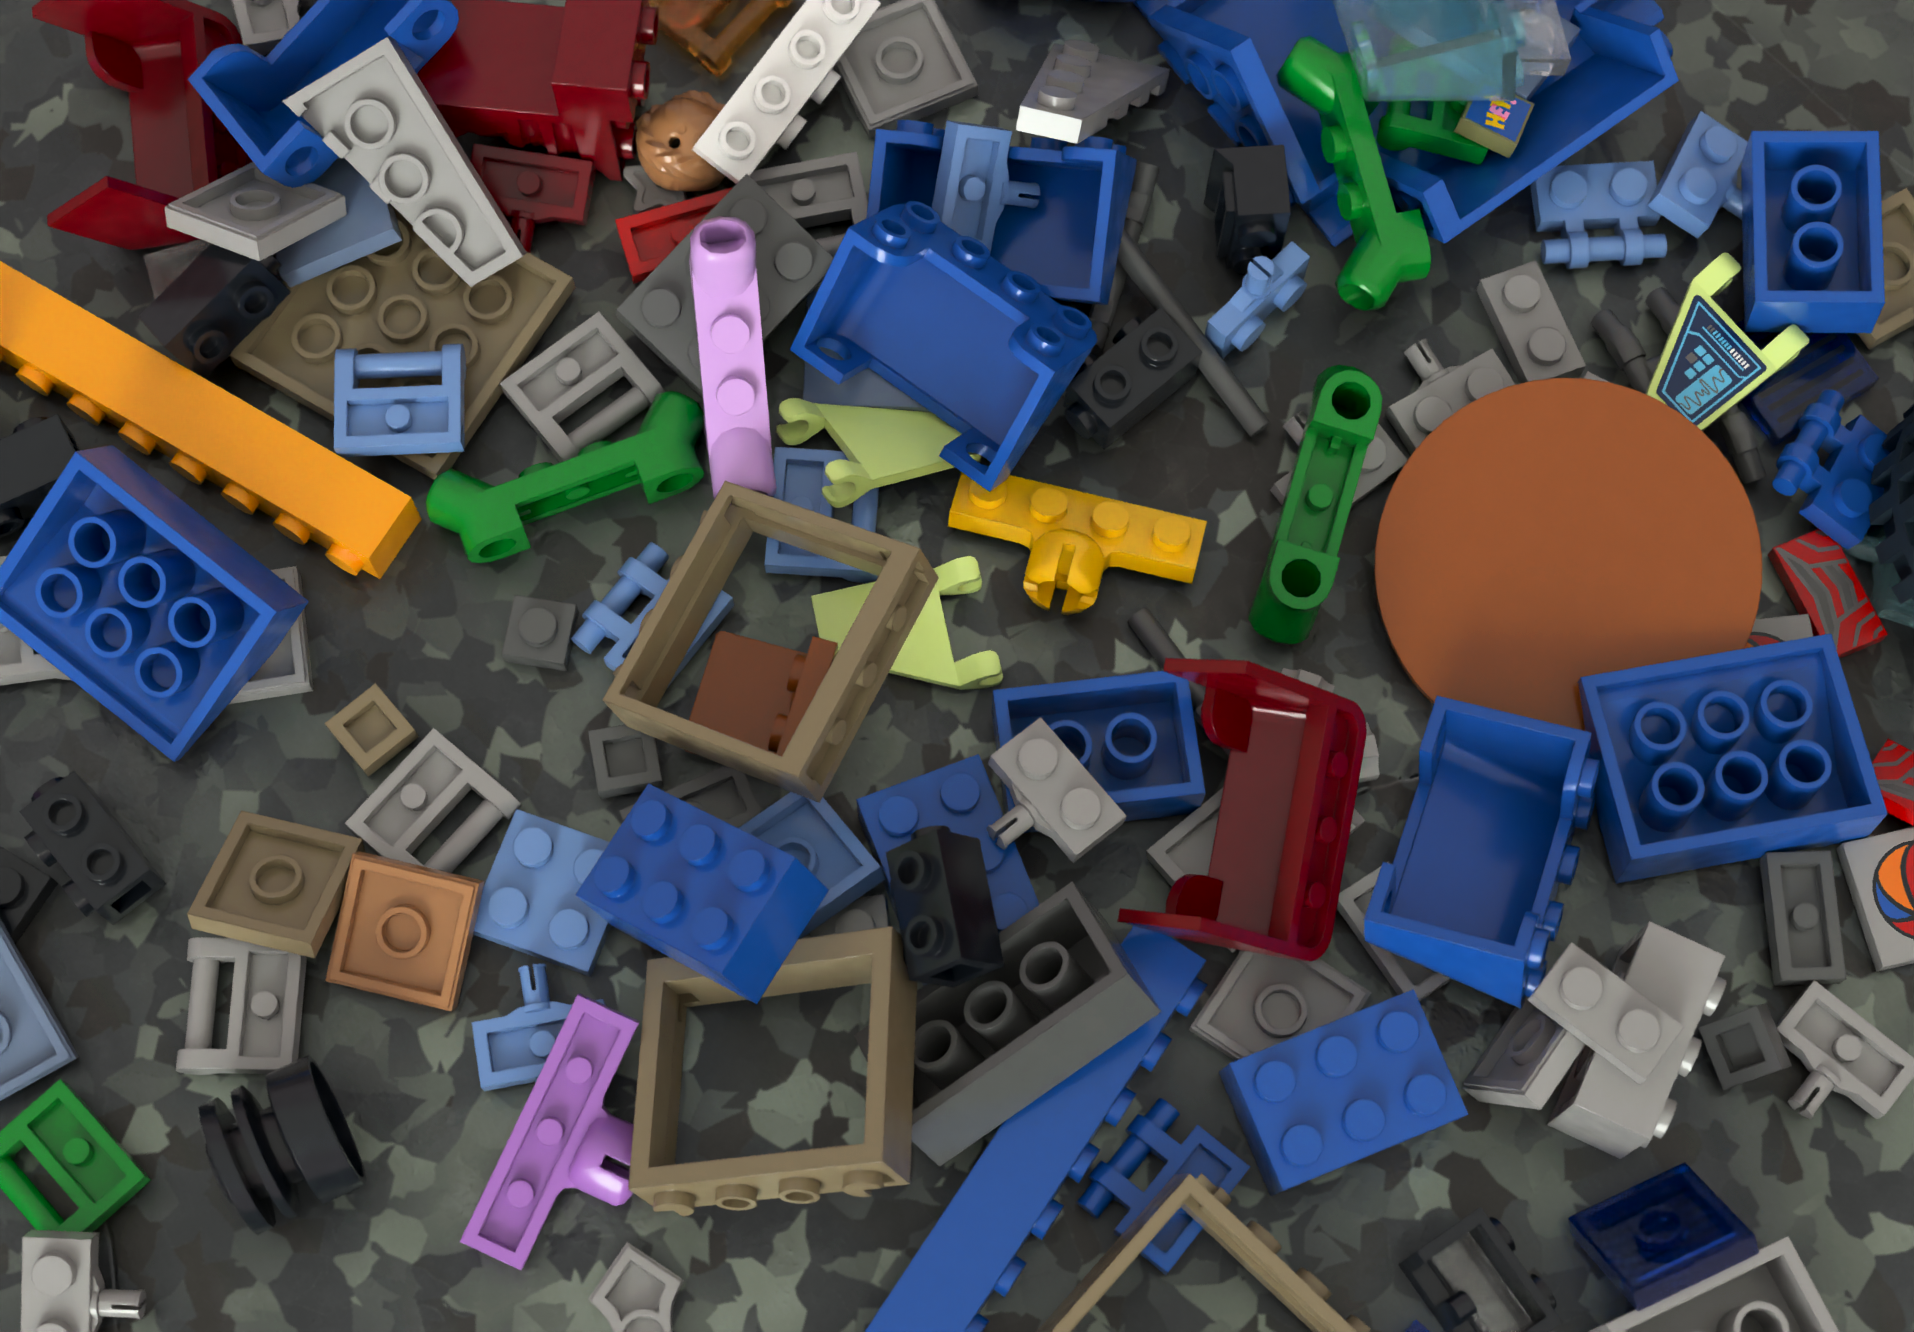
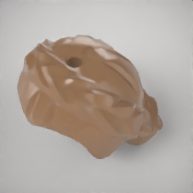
(684, 119)

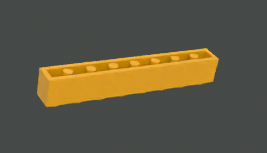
(201, 428)

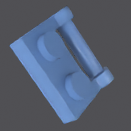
(399, 417)
(800, 482)

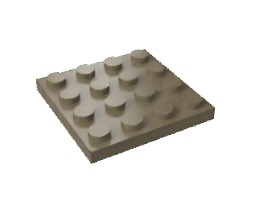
(406, 303)

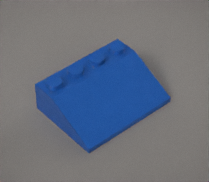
(142, 599)
(1728, 758)

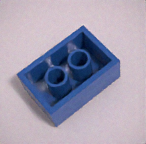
(1812, 231)
(1126, 732)
(964, 802)
(703, 892)
(1342, 1092)

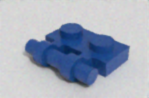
(1841, 488)
(1195, 1156)

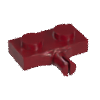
(535, 187)

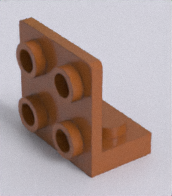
(759, 689)

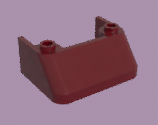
(175, 134)
(1279, 814)

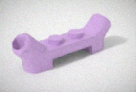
(731, 354)

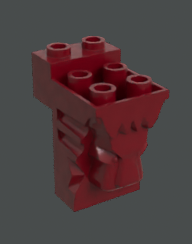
(548, 75)

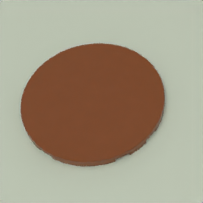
(1562, 544)

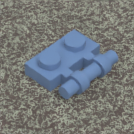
(1597, 198)
(637, 578)

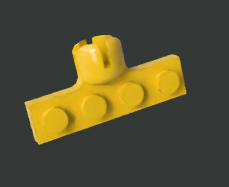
(1077, 536)

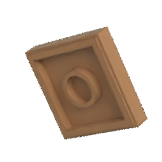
(404, 931)

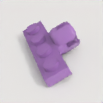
(560, 1137)

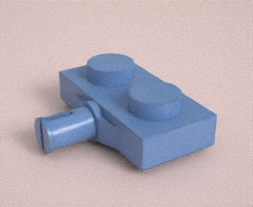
(1701, 176)
(976, 181)
(1263, 289)
(517, 1045)

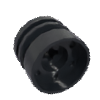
(281, 1145)

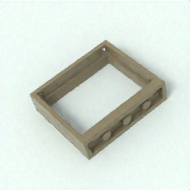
(850, 682)
(792, 1176)
(1247, 1244)

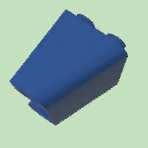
(250, 88)
(1062, 243)
(947, 332)
(1486, 848)

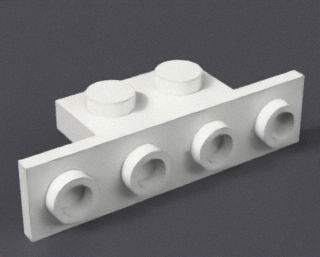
(781, 84)

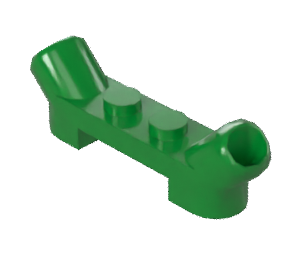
(1388, 243)
(1316, 504)
(494, 516)

